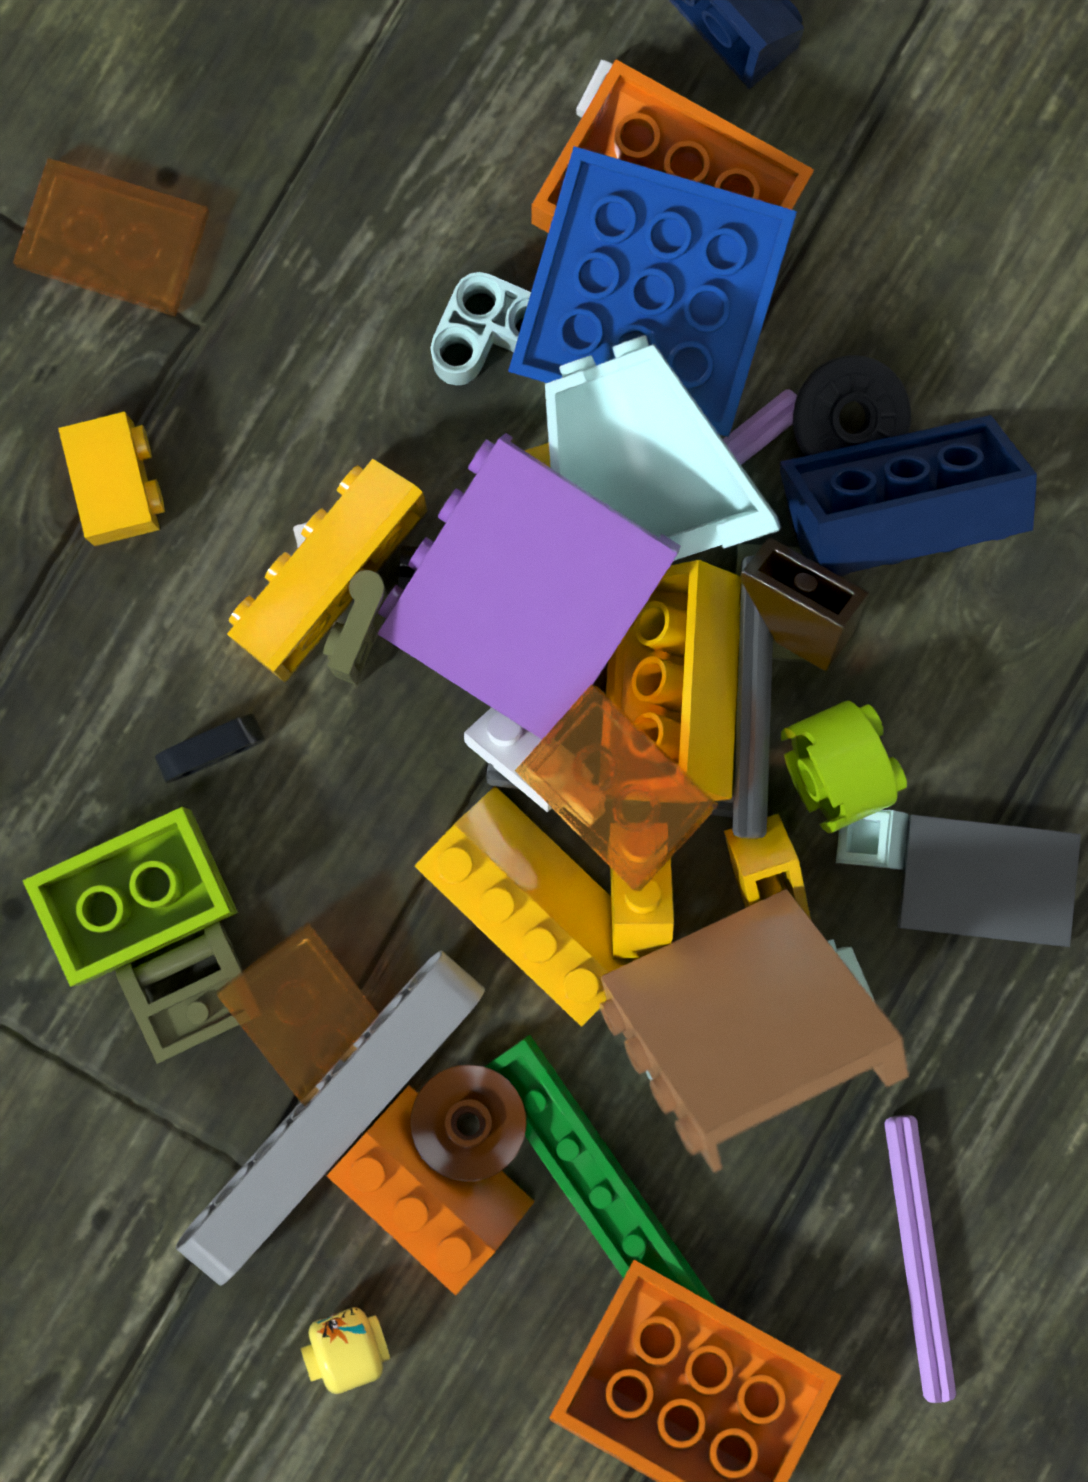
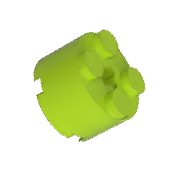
(842, 764)

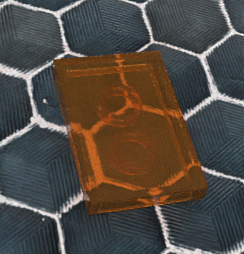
(111, 237)
(616, 788)
(300, 1009)

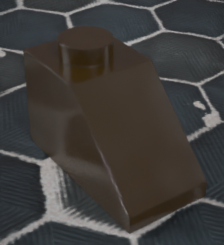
(803, 602)

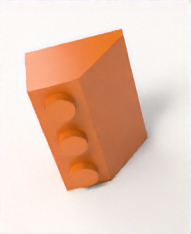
(438, 1220)

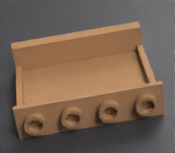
(747, 1022)

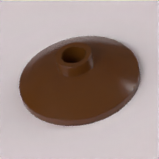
(462, 1092)

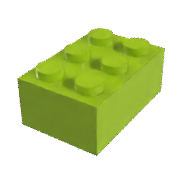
(130, 896)

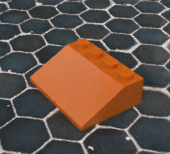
(668, 133)
(691, 1389)

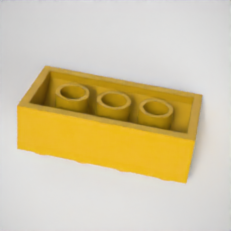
(313, 584)
(681, 671)
(528, 901)

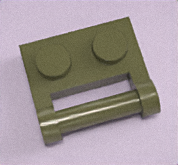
(352, 643)
(190, 1013)

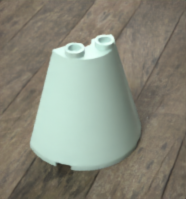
(651, 451)

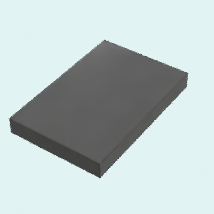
(989, 880)

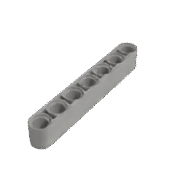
(334, 1118)

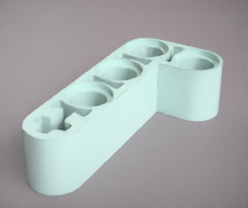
(478, 331)

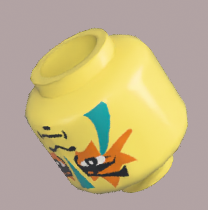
(345, 1350)

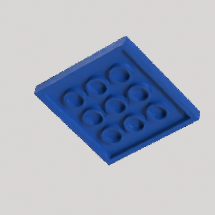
(656, 261)

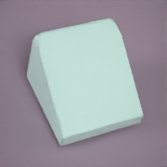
(874, 841)

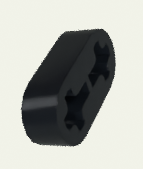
(209, 748)

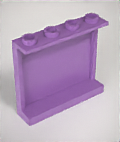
(524, 587)

